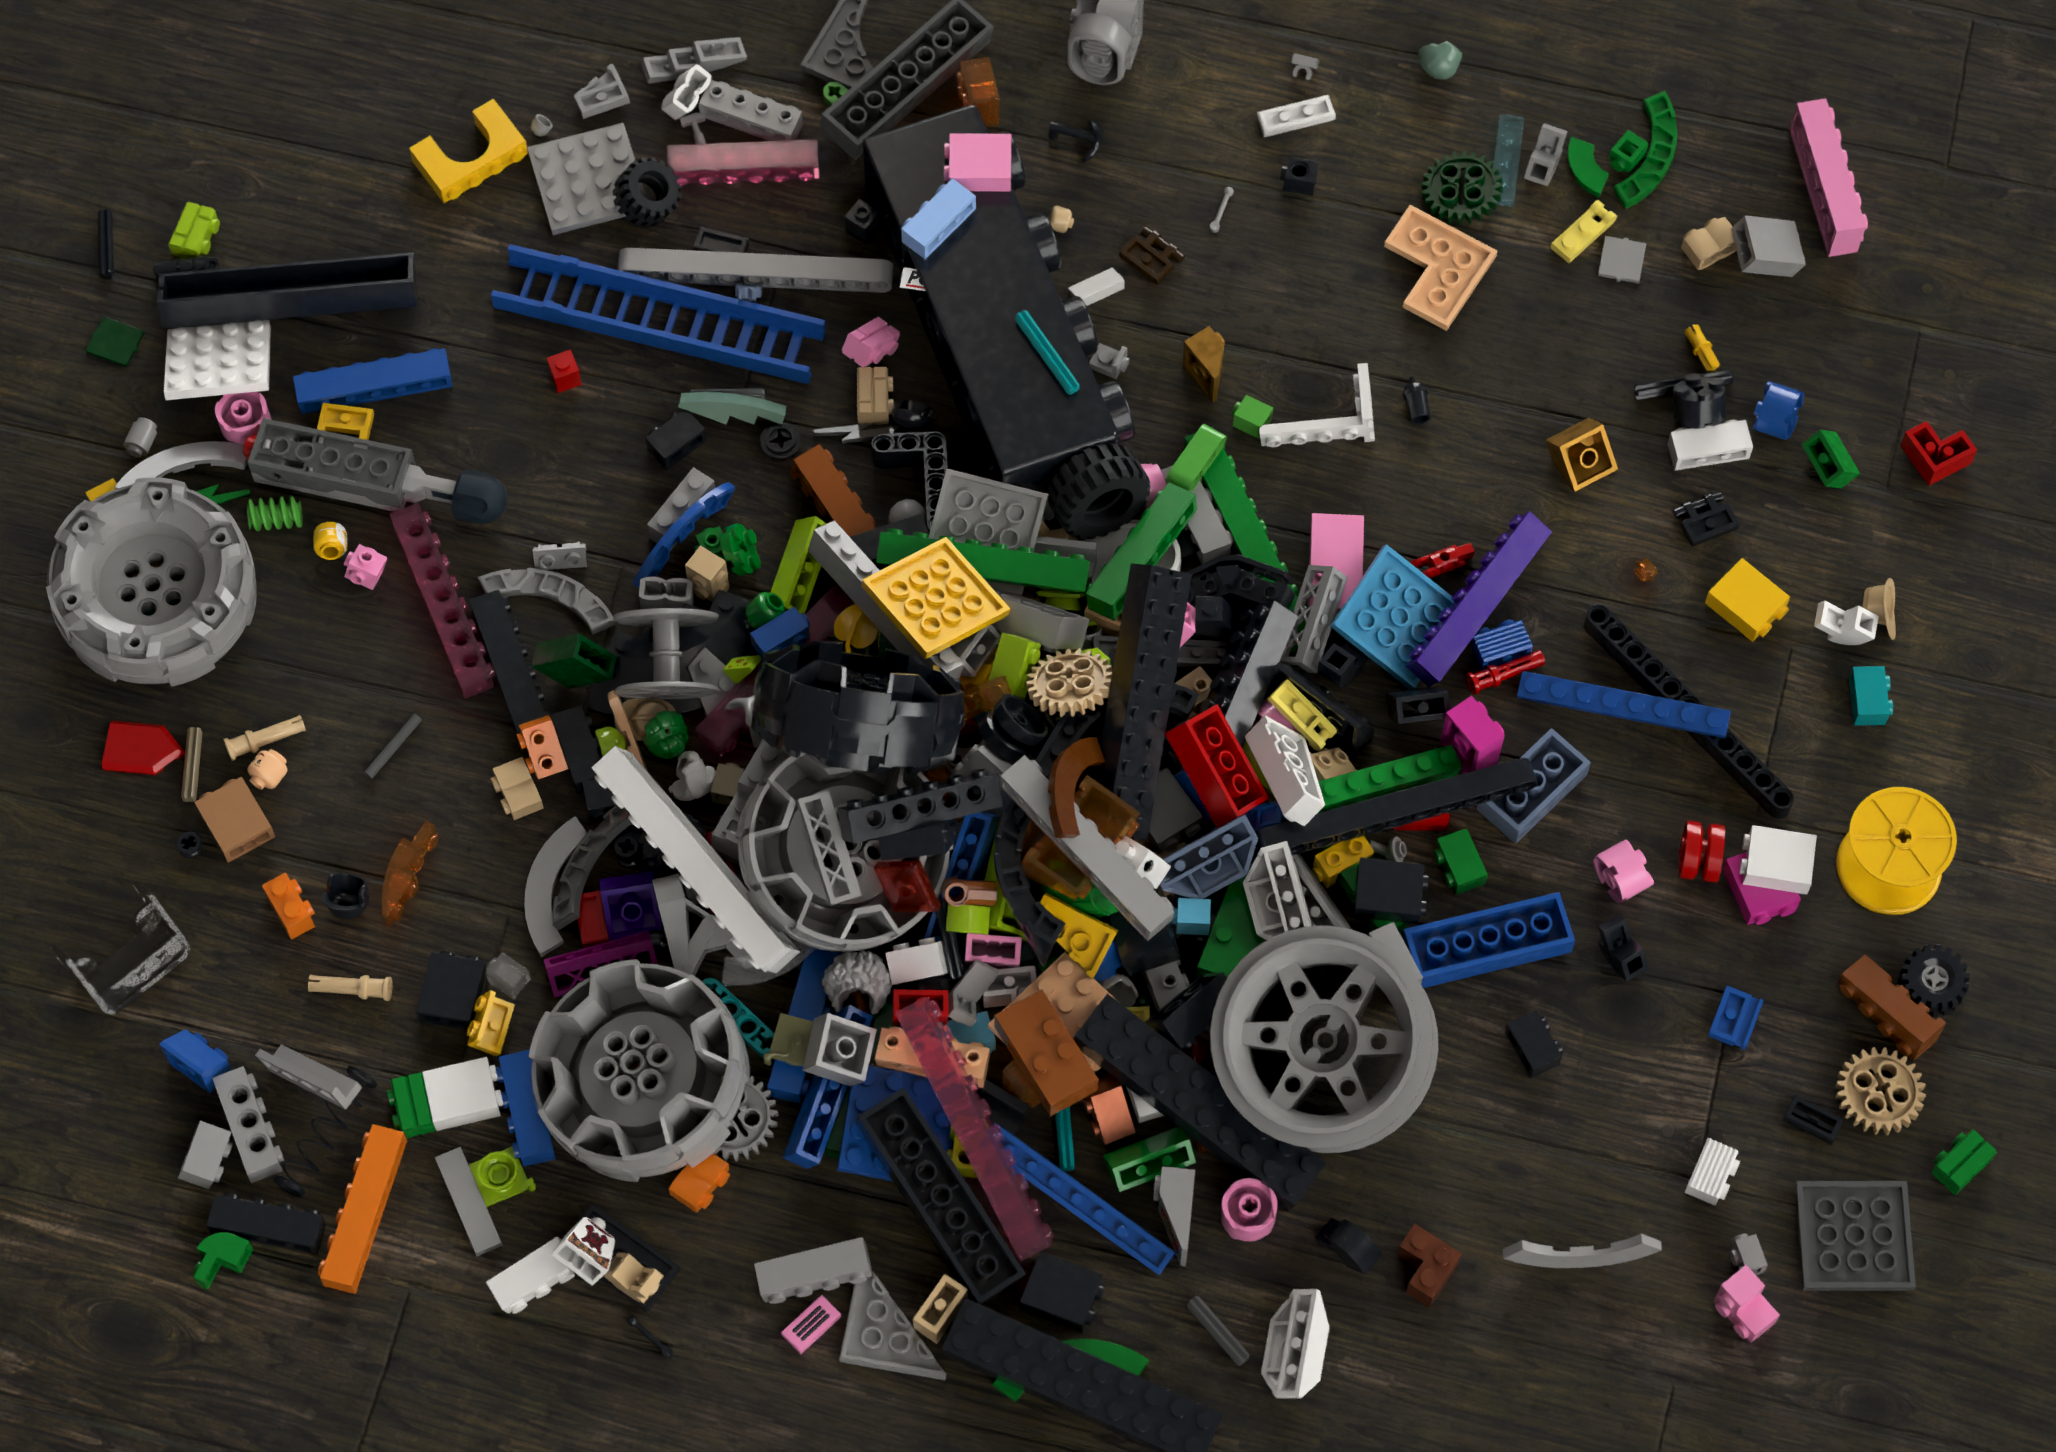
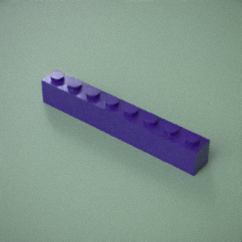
(1478, 599)

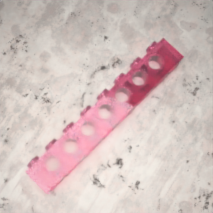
(470, 679)

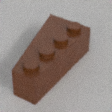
(1890, 1008)

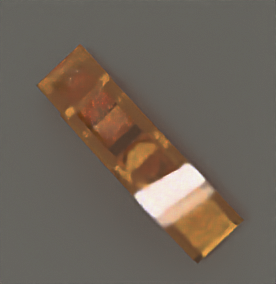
(400, 879)

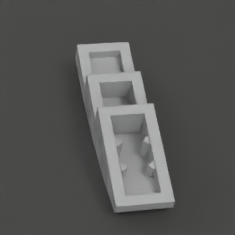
(708, 54)

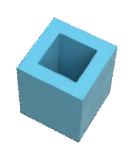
(1192, 916)

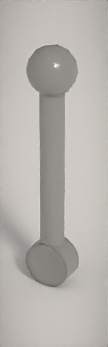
(1214, 226)

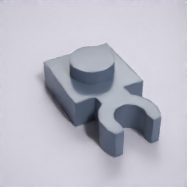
(748, 292)

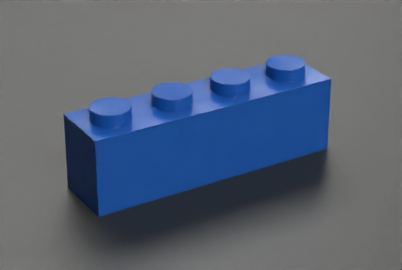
(532, 1134)

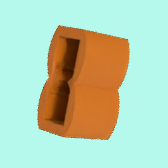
(696, 1184)

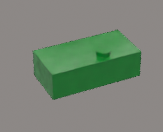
(1231, 935)

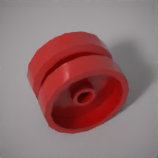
(1697, 851)

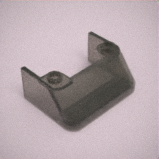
(136, 964)

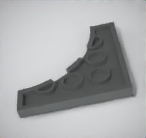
(838, 51)

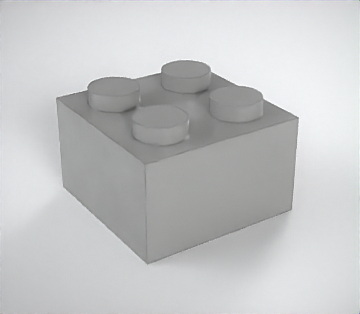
(839, 1049)

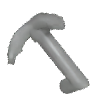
(747, 704)

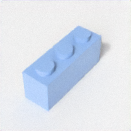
(938, 218)

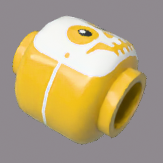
(330, 540)

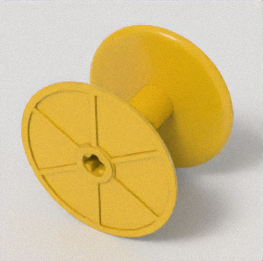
(1896, 850)

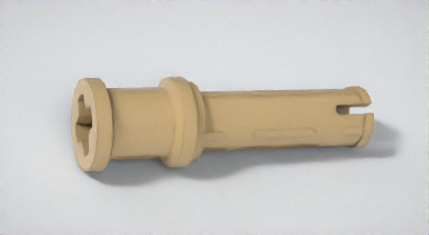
(252, 740)
(363, 987)

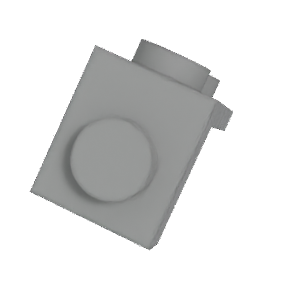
(968, 990)

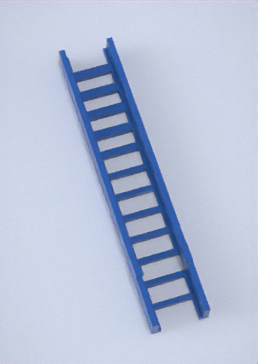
(666, 292)

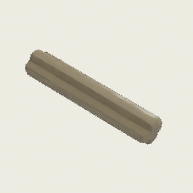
(191, 764)

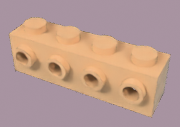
(897, 1054)

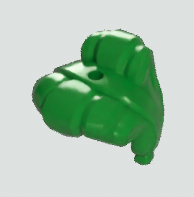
(662, 744)

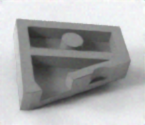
(602, 94)
(709, 670)

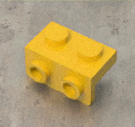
(490, 1023)

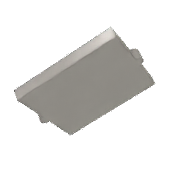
(1622, 259)

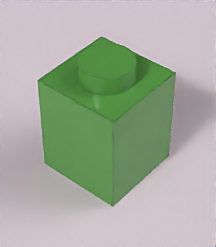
(1251, 415)

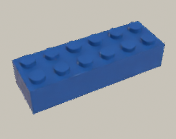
(1490, 939)

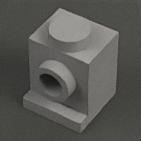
(1748, 1251)

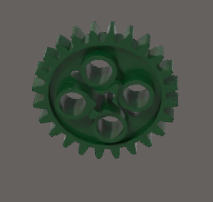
(1485, 188)

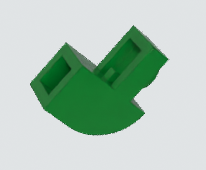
(220, 1250)

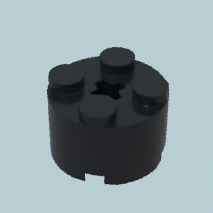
(1699, 401)

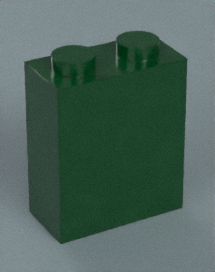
(574, 661)

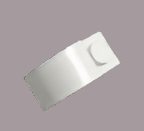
(1846, 627)

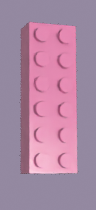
(1828, 177)

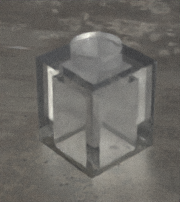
(507, 975)

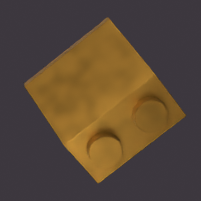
(1204, 360)
(1582, 453)

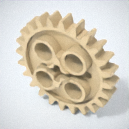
(1069, 682)
(1857, 1098)

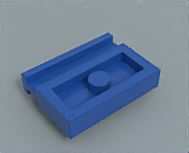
(1735, 1017)

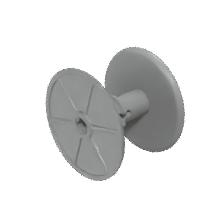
(666, 653)

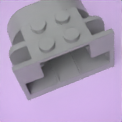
(1104, 39)

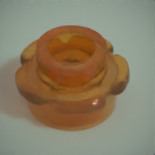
(1645, 570)

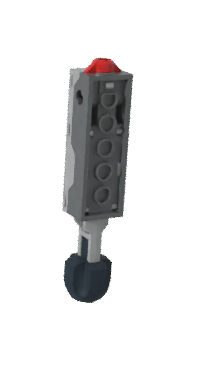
(364, 472)

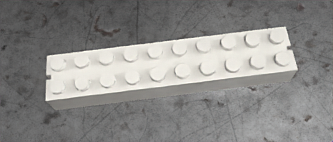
(693, 858)

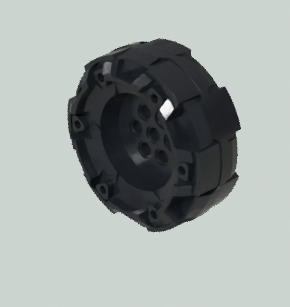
(858, 708)

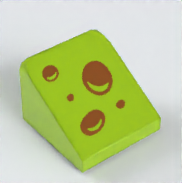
(740, 667)

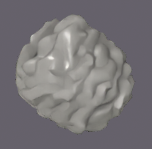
(855, 972)

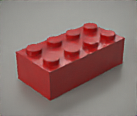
(1217, 766)

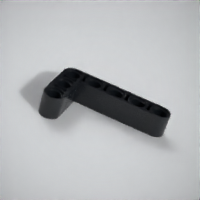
(915, 450)

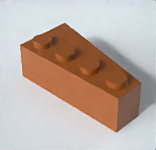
(830, 491)

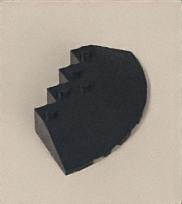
(724, 638)

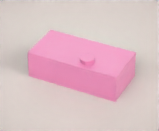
(1338, 543)

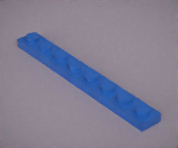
(1624, 704)
(1087, 1205)

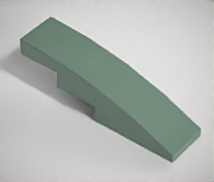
(723, 405)

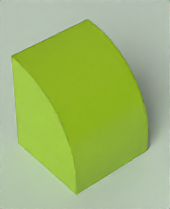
(968, 919)

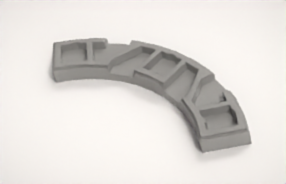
(184, 458)
(553, 587)
(542, 882)
(1582, 1257)

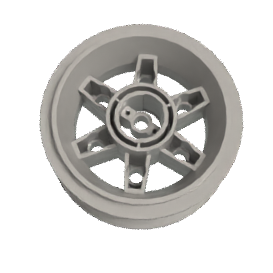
(1236, 1033)

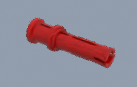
(1495, 674)

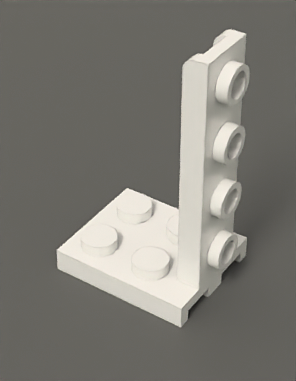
(1328, 429)

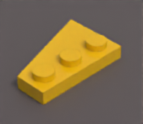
(1082, 936)

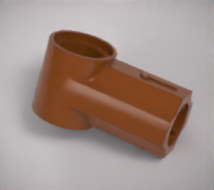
(971, 893)

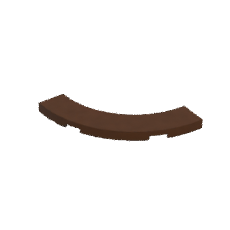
(1063, 781)

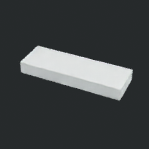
(1296, 116)

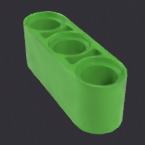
(1196, 458)

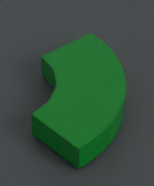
(1584, 167)

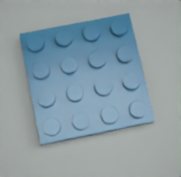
(1391, 613)

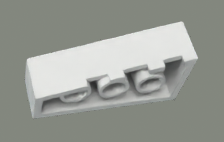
(1287, 768)

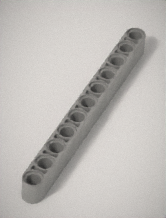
(754, 268)

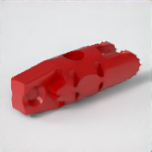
(1444, 560)

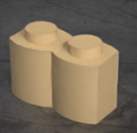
(1709, 243)
(517, 789)

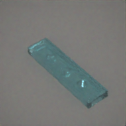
(1508, 154)

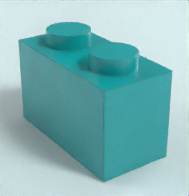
(1870, 695)

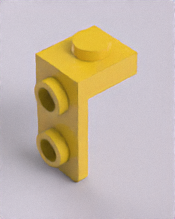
(1339, 858)

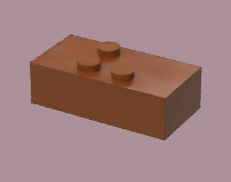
(1046, 1052)

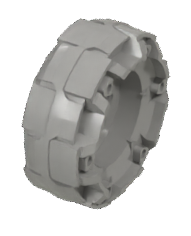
(127, 534)
(780, 861)
(651, 1128)

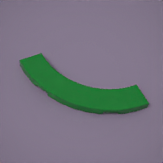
(1660, 154)
(1107, 1351)

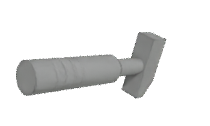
(692, 120)

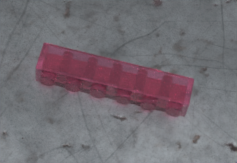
(744, 161)

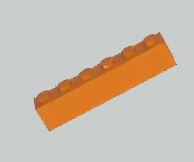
(363, 1209)

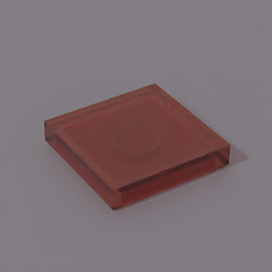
(907, 886)

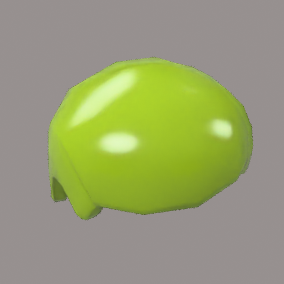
(609, 738)

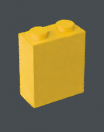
(1748, 600)

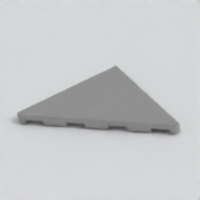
(882, 1336)

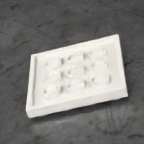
(217, 359)

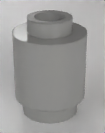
(140, 437)

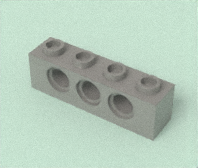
(229, 1088)

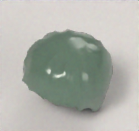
(1439, 60)

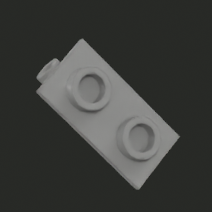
(568, 556)

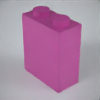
(1755, 902)

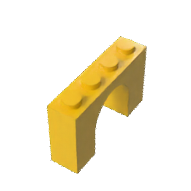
(452, 177)

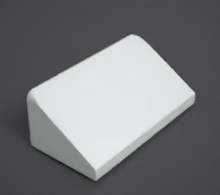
(1098, 286)

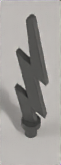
(856, 432)

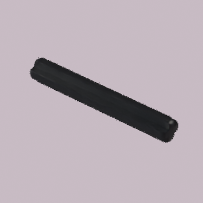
(1666, 386)

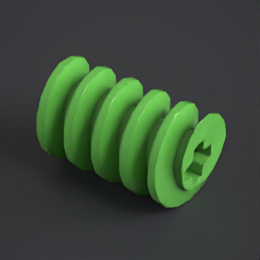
(274, 513)

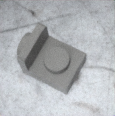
(1109, 361)

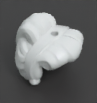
(694, 777)

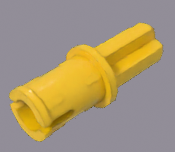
(1702, 348)

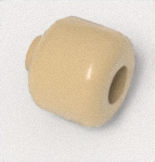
(1060, 219)

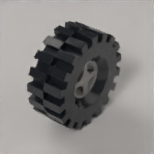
(1943, 971)

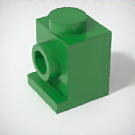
(1628, 152)

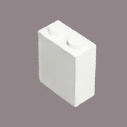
(1778, 859)
(462, 1093)

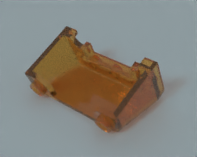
(1114, 820)

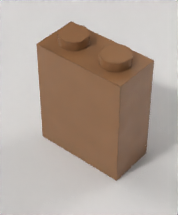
(234, 819)

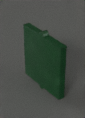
(115, 341)

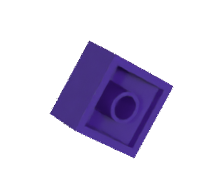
(630, 904)

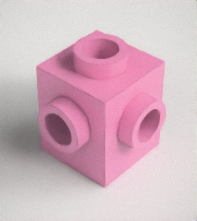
(365, 566)

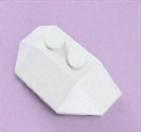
(1275, 892)
(1296, 1345)

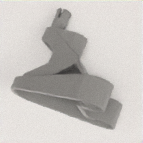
(708, 937)

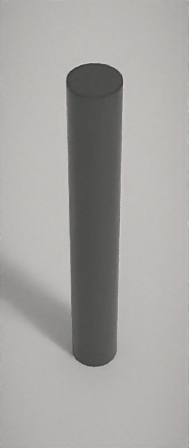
(392, 746)

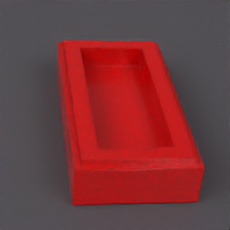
(592, 919)

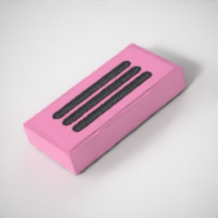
(811, 1324)

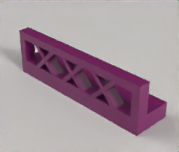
(594, 956)

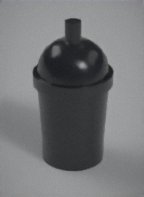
(1417, 401)

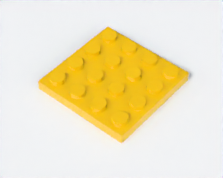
(935, 597)

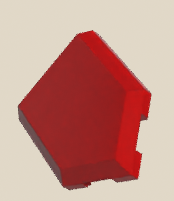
(139, 748)

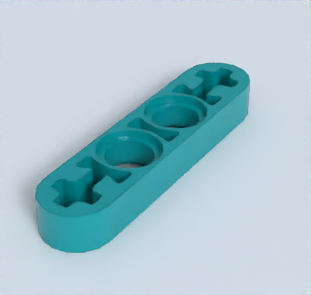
(743, 1015)

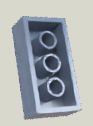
(1557, 771)

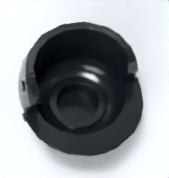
(346, 895)

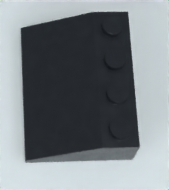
(1352, 731)

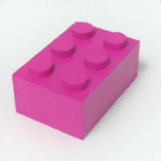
(1472, 735)

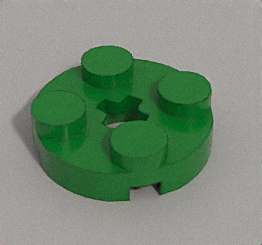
(740, 548)

